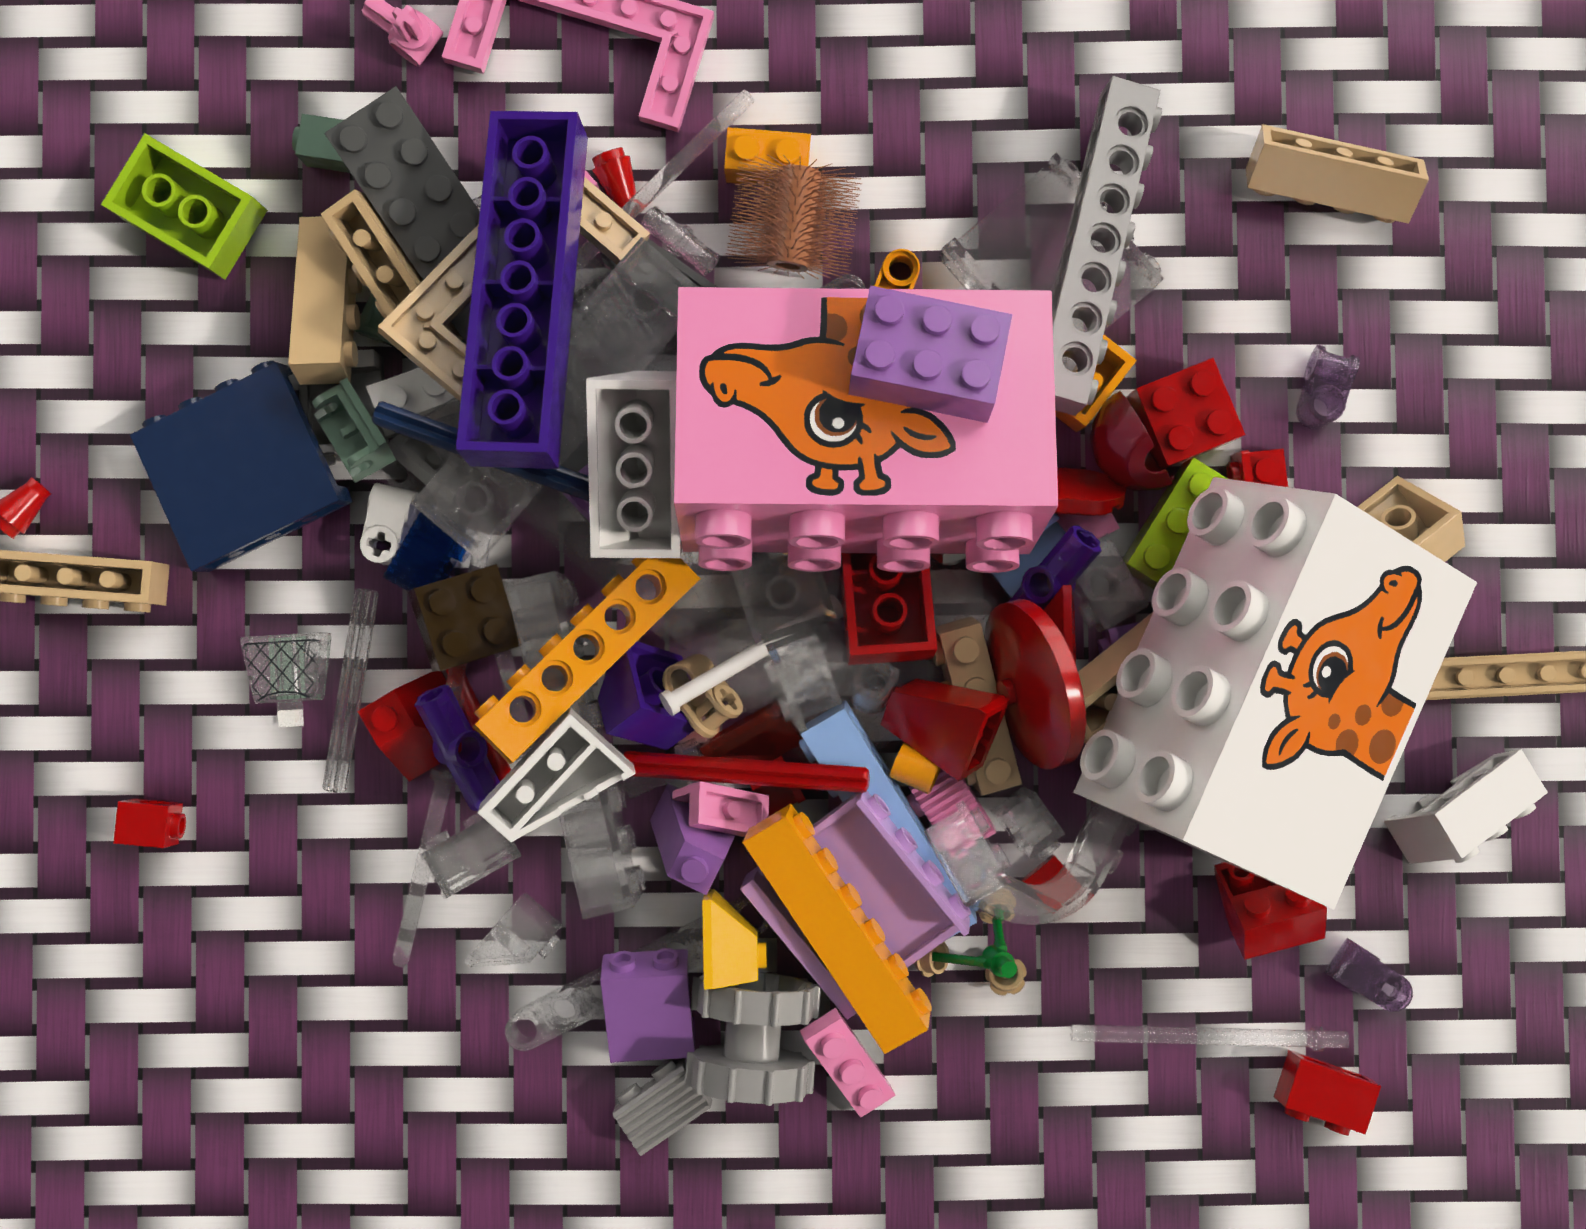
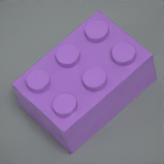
(930, 354)

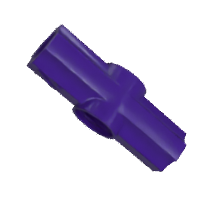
(1061, 565)
(448, 728)

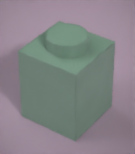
(313, 146)

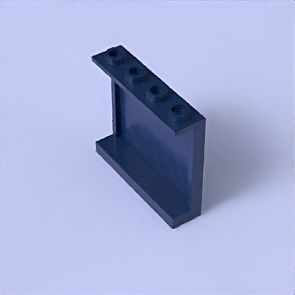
(238, 468)

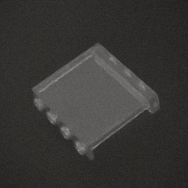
(1024, 241)

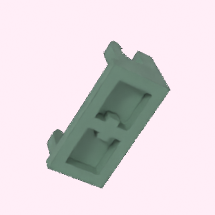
(352, 431)

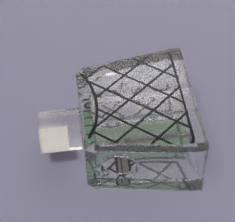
(287, 671)

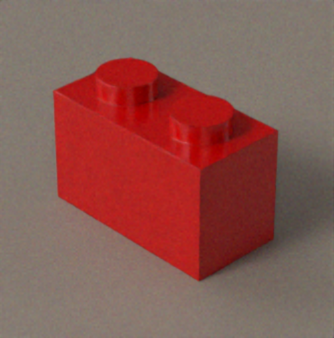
(1327, 1093)

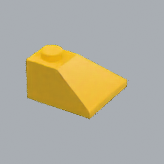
(729, 945)

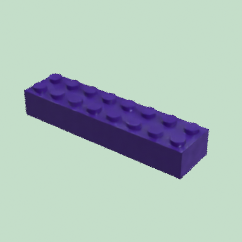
(523, 290)

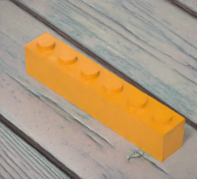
(838, 927)

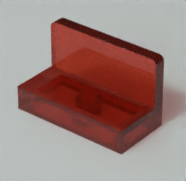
(755, 737)

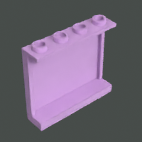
(890, 879)

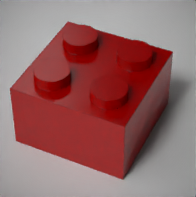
(1187, 413)

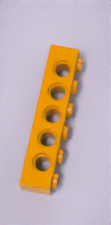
(512, 738)

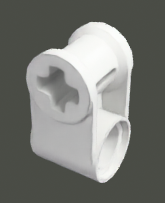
(387, 519)

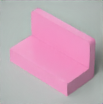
(722, 807)

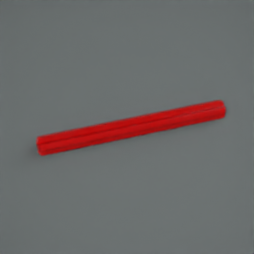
(750, 771)

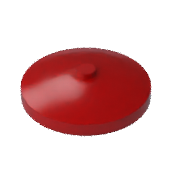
(1040, 680)

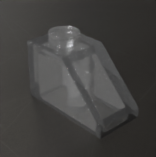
(517, 936)

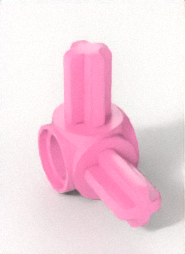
(409, 30)

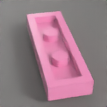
(847, 1062)

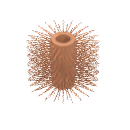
(794, 218)

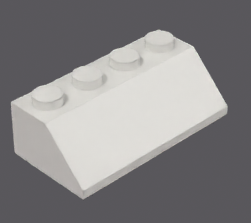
(632, 465)

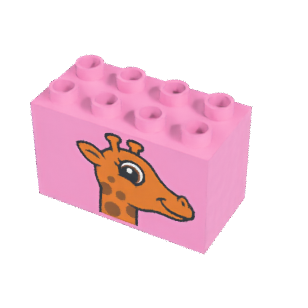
(799, 467)

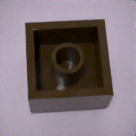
(464, 618)

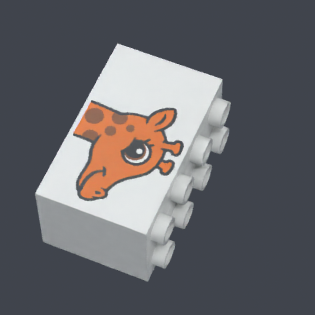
(1276, 683)

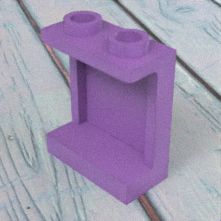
(647, 1005)

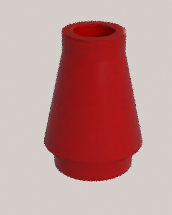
(615, 175)
(21, 507)

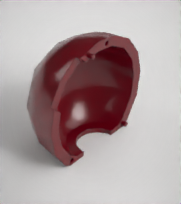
(1123, 447)

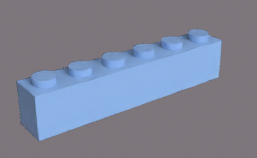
(841, 740)

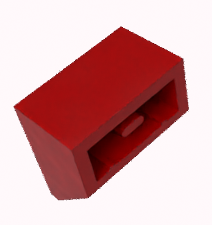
(1265, 914)

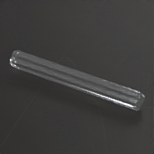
(350, 690)

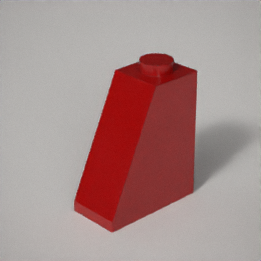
(946, 723)

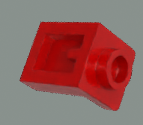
(1259, 467)

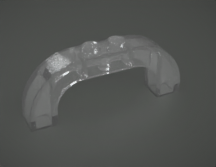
(1089, 862)

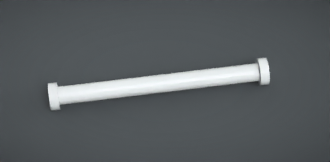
(722, 671)

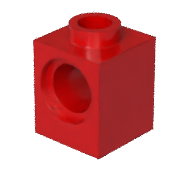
(149, 823)

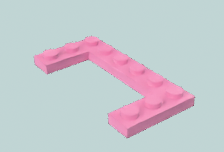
(673, 23)

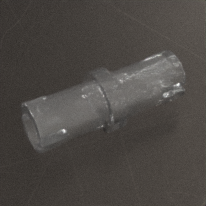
(680, 240)

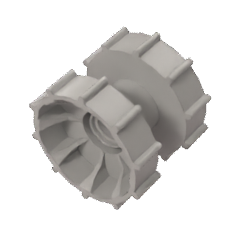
(750, 1062)

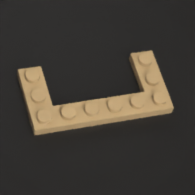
(421, 319)

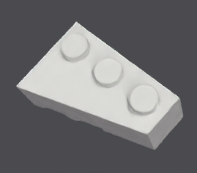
(555, 775)
(1469, 811)

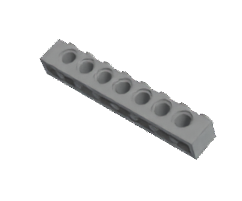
(1136, 109)

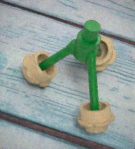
(1002, 970)

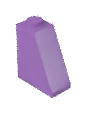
(687, 852)

